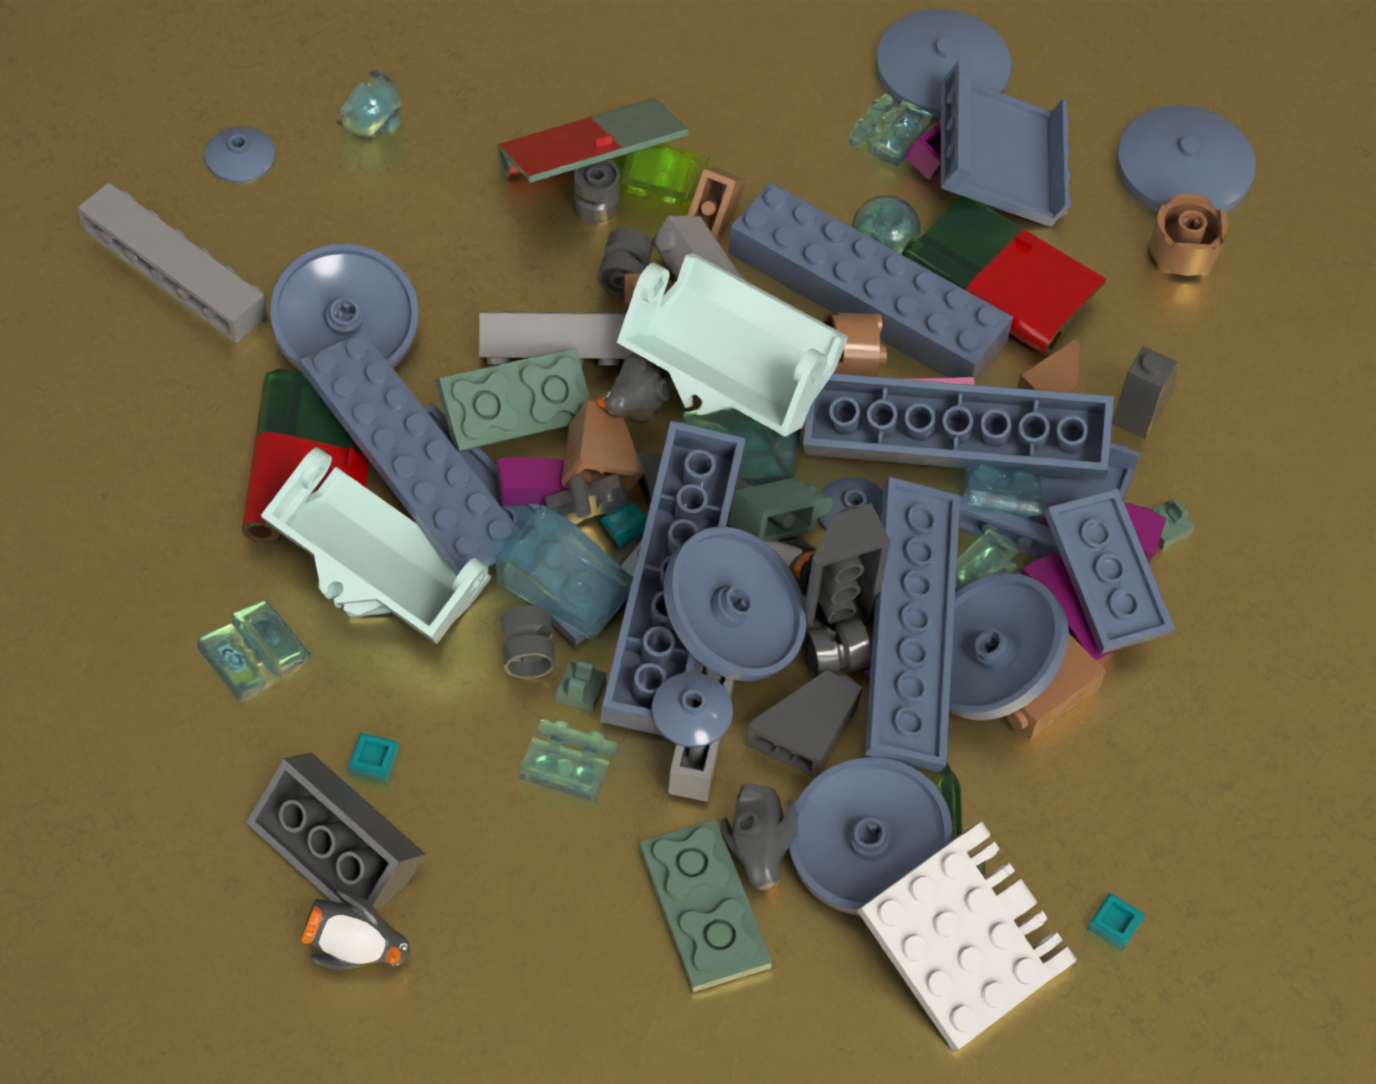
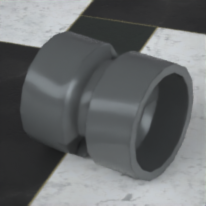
(597, 191)
(625, 253)
(528, 642)
(838, 648)

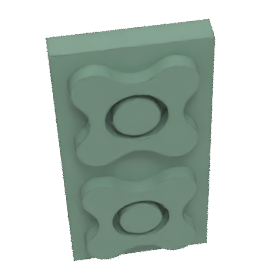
(513, 399)
(705, 905)

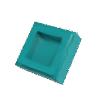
(625, 523)
(373, 757)
(1116, 921)

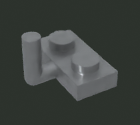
(589, 499)

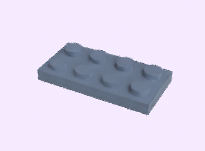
(1109, 571)

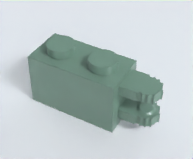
(778, 509)

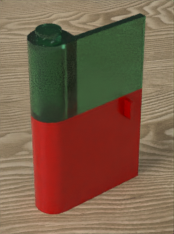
(1008, 270)
(288, 427)

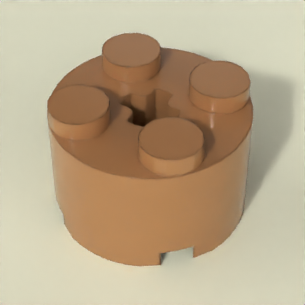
(1188, 235)
(863, 348)

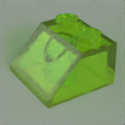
(664, 171)

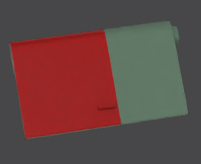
(590, 140)

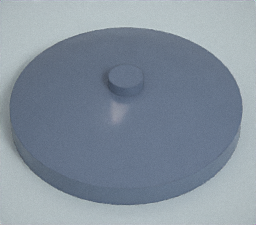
(927, 44)
(1185, 152)
(340, 294)
(734, 604)
(1004, 645)
(866, 829)

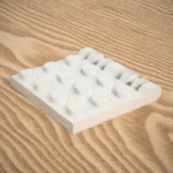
(960, 938)

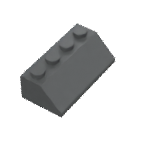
(847, 569)
(333, 833)

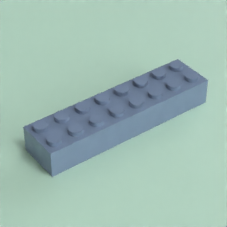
(857, 274)
(961, 426)
(688, 497)

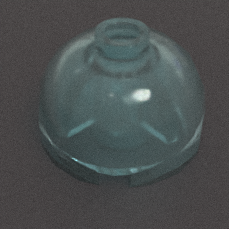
(372, 108)
(888, 221)

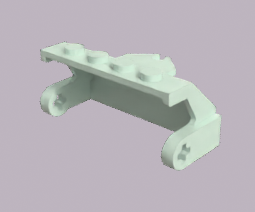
(731, 343)
(371, 551)

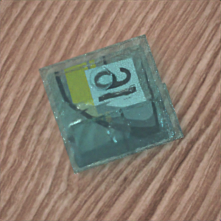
(253, 650)

